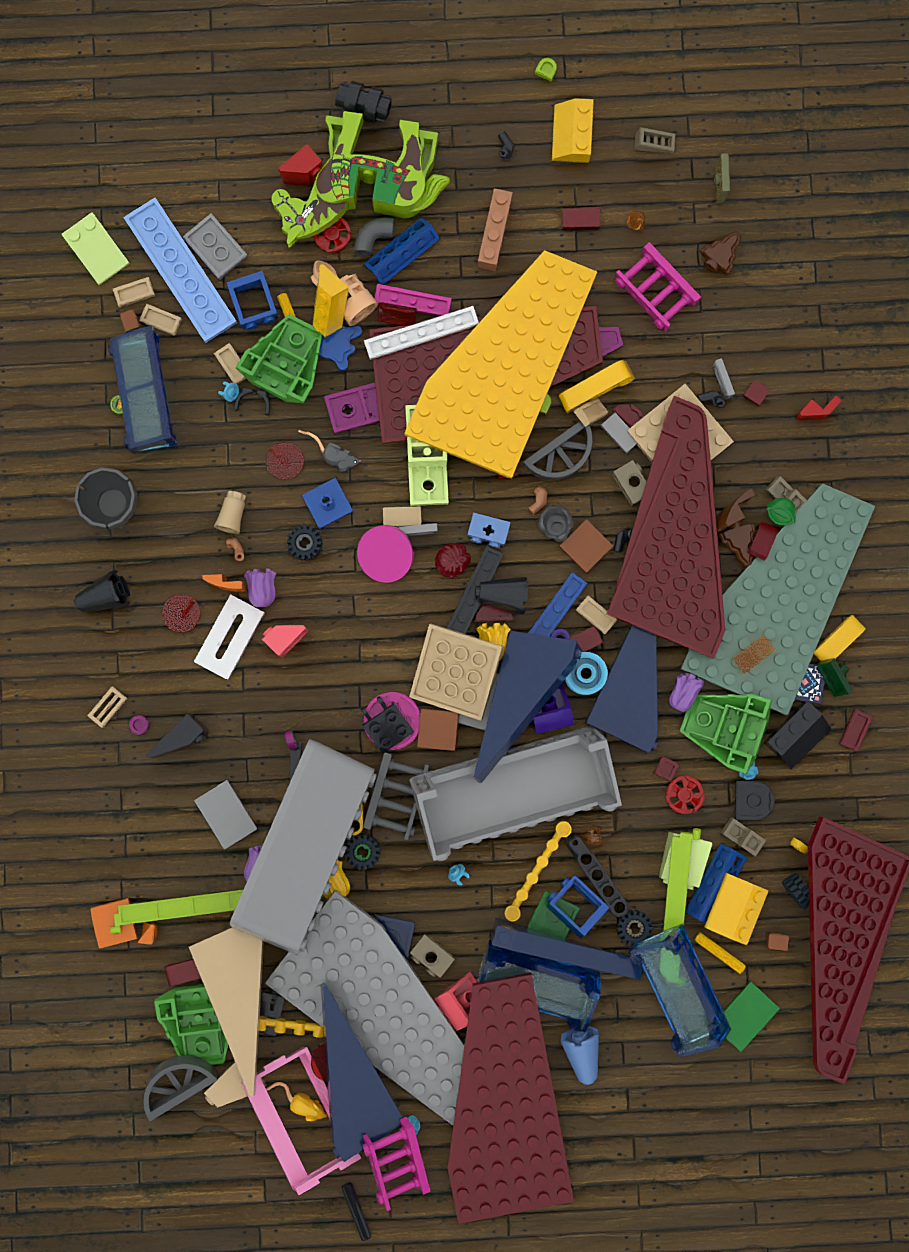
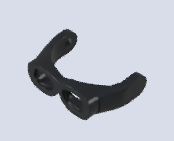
(244, 392)

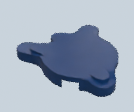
(338, 346)

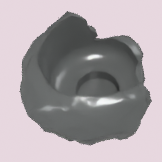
(556, 522)

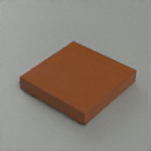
(586, 546)
(438, 729)

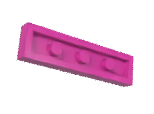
(424, 302)

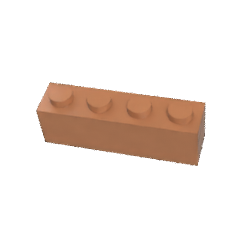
(495, 229)

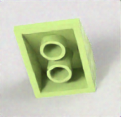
(95, 248)

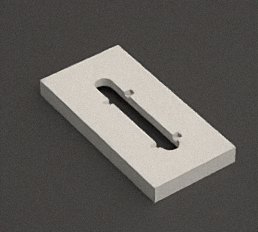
(207, 655)

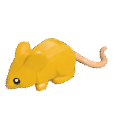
(302, 1104)

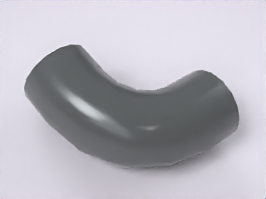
(370, 232)

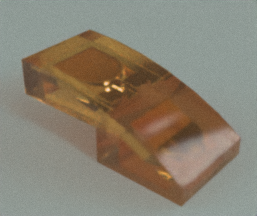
(754, 654)

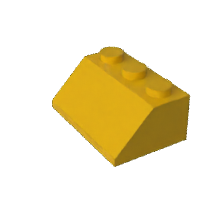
(572, 130)
(329, 302)
(736, 909)

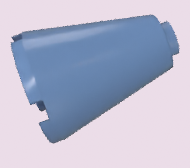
(582, 1052)

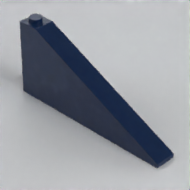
(527, 679)
(629, 697)
(553, 947)
(355, 1091)

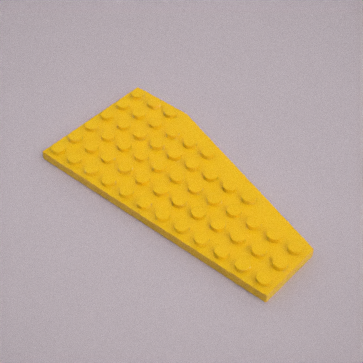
(498, 377)

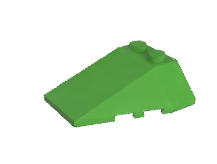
(284, 360)
(728, 727)
(192, 1023)

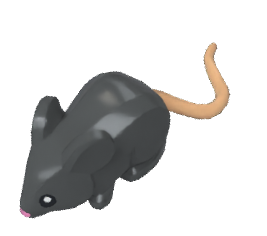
(334, 455)

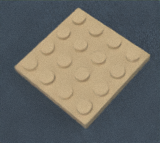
(648, 429)
(456, 671)

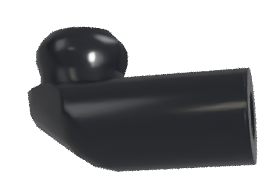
(508, 146)
(713, 397)
(621, 537)

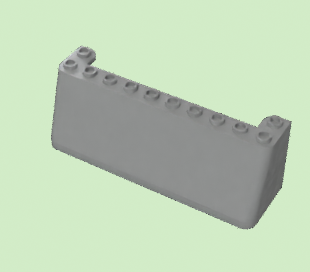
(523, 789)
(303, 848)

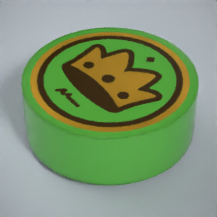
(116, 406)

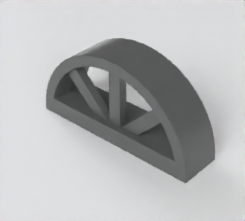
(555, 445)
(183, 1091)

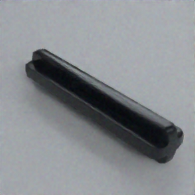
(356, 1211)

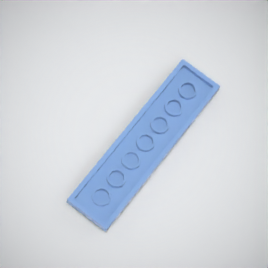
(180, 270)

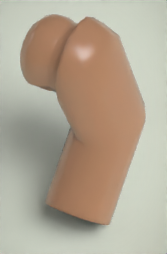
(541, 500)
(238, 549)

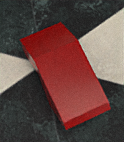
(814, 411)

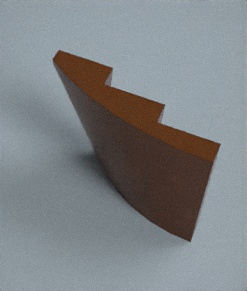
(732, 513)

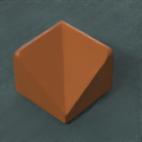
(130, 320)
(777, 941)

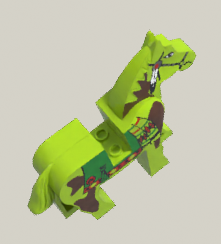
(399, 187)

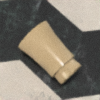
(231, 513)

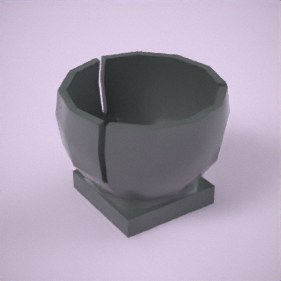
(107, 498)

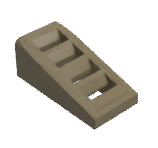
(654, 147)

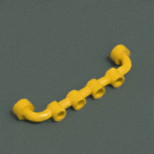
(562, 829)
(299, 1026)

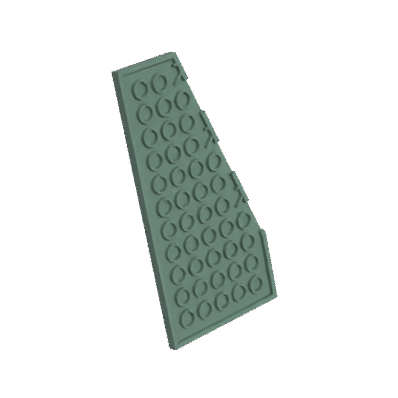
(787, 599)

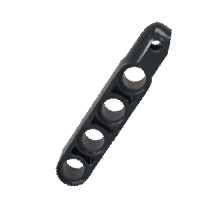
(577, 851)

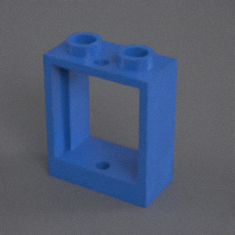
(246, 283)
(600, 906)

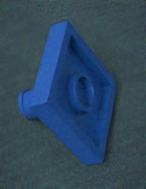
(327, 503)

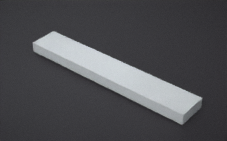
(421, 332)

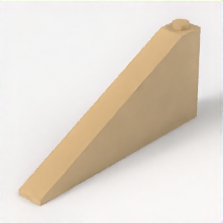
(233, 978)

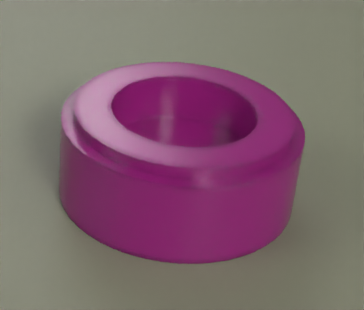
(139, 725)
(290, 739)

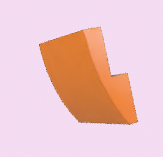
(220, 582)
(104, 918)

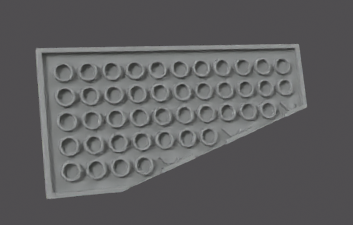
(380, 999)

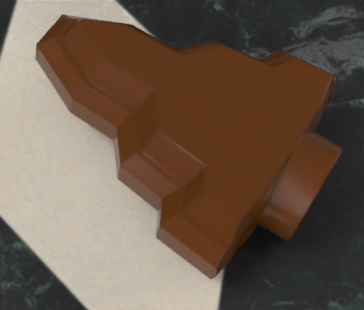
(721, 253)
(738, 540)

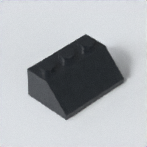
(798, 734)

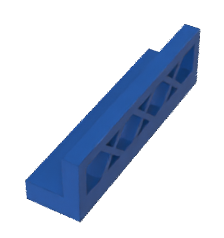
(404, 252)
(712, 880)

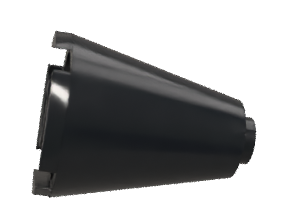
(104, 594)
(504, 594)

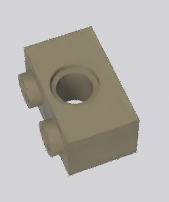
(622, 477)
(425, 945)

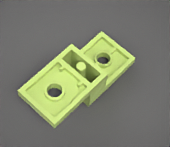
(424, 465)

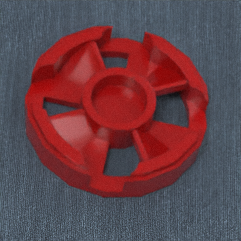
(332, 234)
(685, 794)

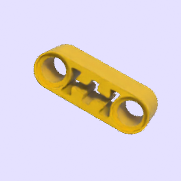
(839, 639)

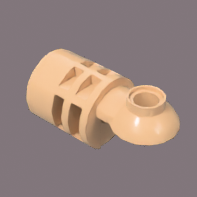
(359, 300)

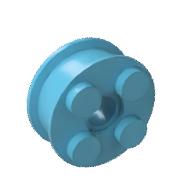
(598, 674)

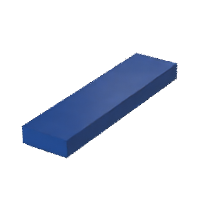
(559, 606)

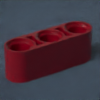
(182, 972)

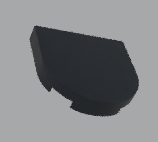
(752, 800)

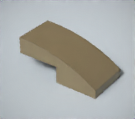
(781, 489)
(743, 836)

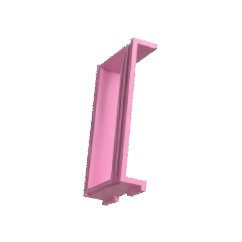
(276, 1132)

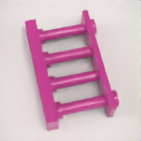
(663, 269)
(414, 1165)

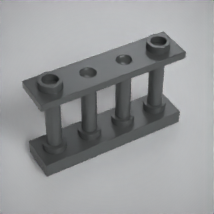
(378, 800)

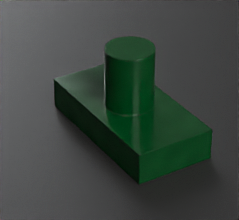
(834, 676)

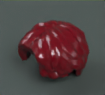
(452, 560)

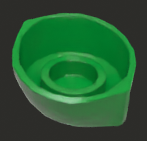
(781, 511)

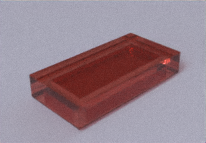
(396, 314)

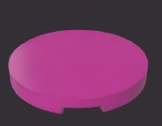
(385, 553)
(406, 707)

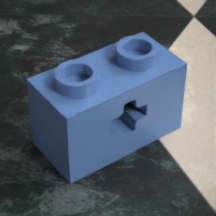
(482, 522)

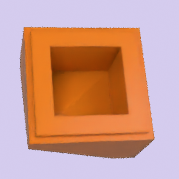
(149, 933)

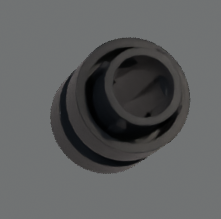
(372, 103)

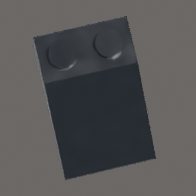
(184, 734)

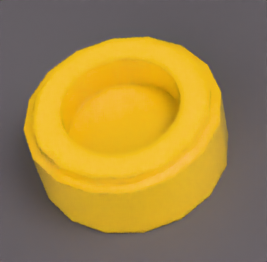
(798, 845)

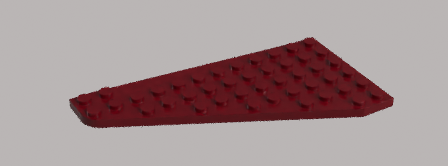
(672, 556)
(850, 914)

